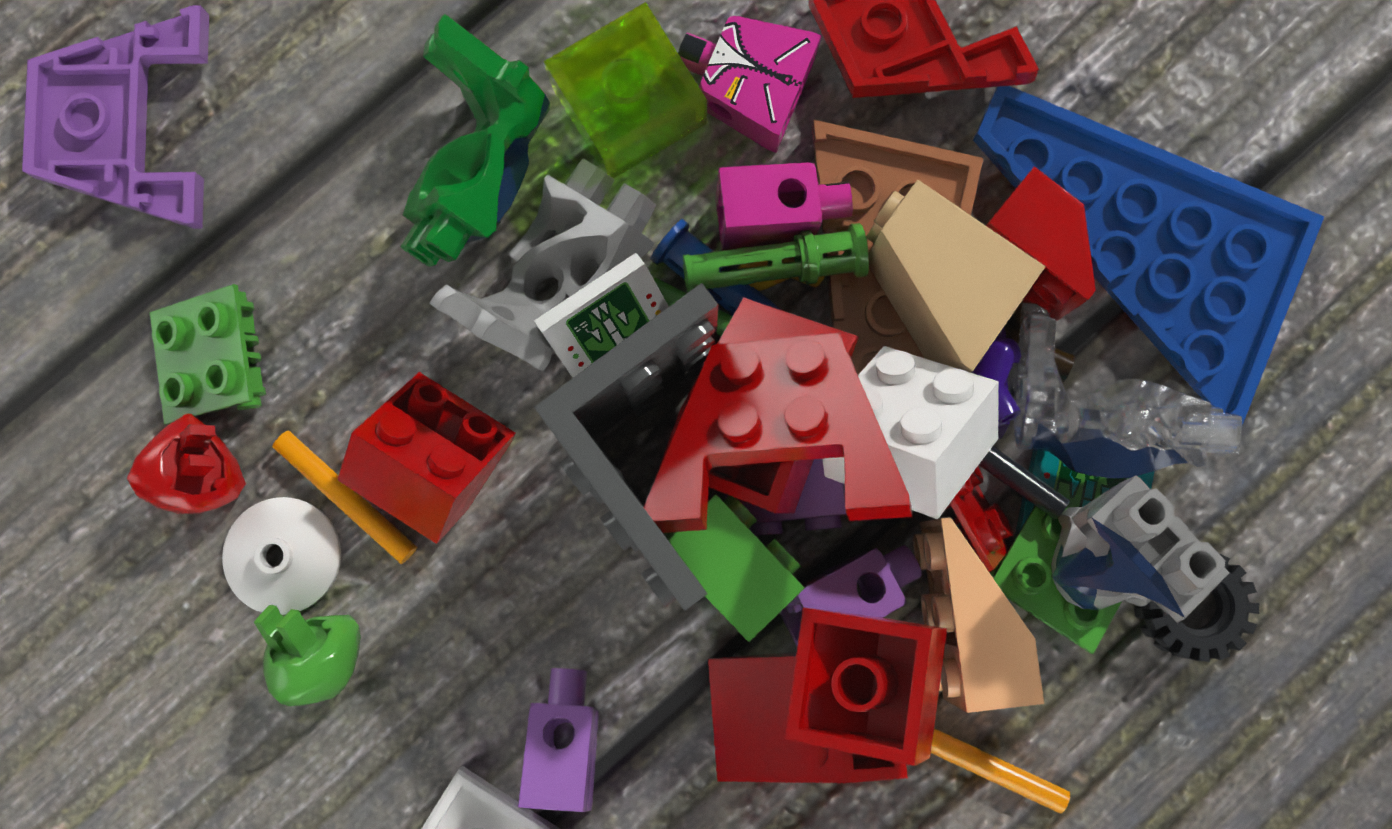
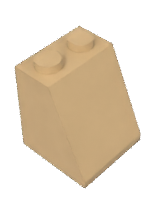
(947, 275)

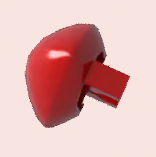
(186, 469)

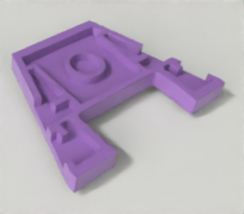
(91, 117)

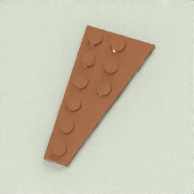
(875, 169)

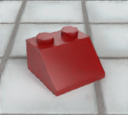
(866, 685)

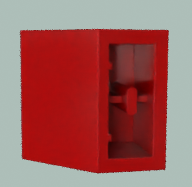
(1052, 230)
(424, 456)

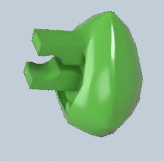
(307, 657)

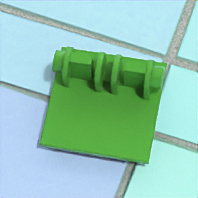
(205, 354)
(1027, 582)

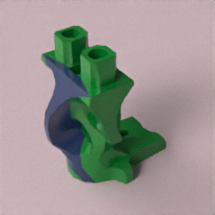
(480, 173)

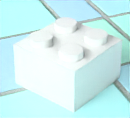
(934, 423)

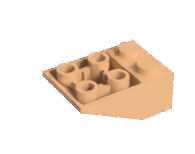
(988, 647)

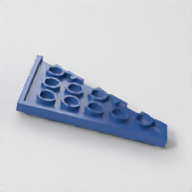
(1172, 242)

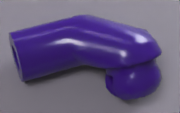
(997, 366)

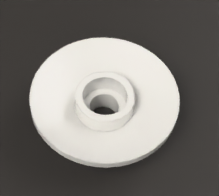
(308, 548)

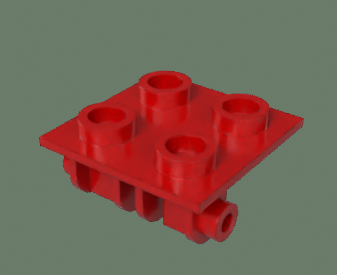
(982, 525)

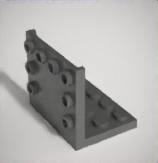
(608, 390)

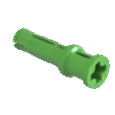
(807, 262)

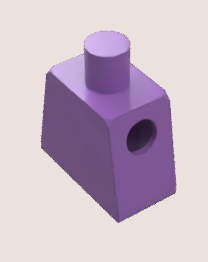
(836, 587)
(563, 776)

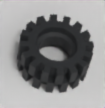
(1219, 634)

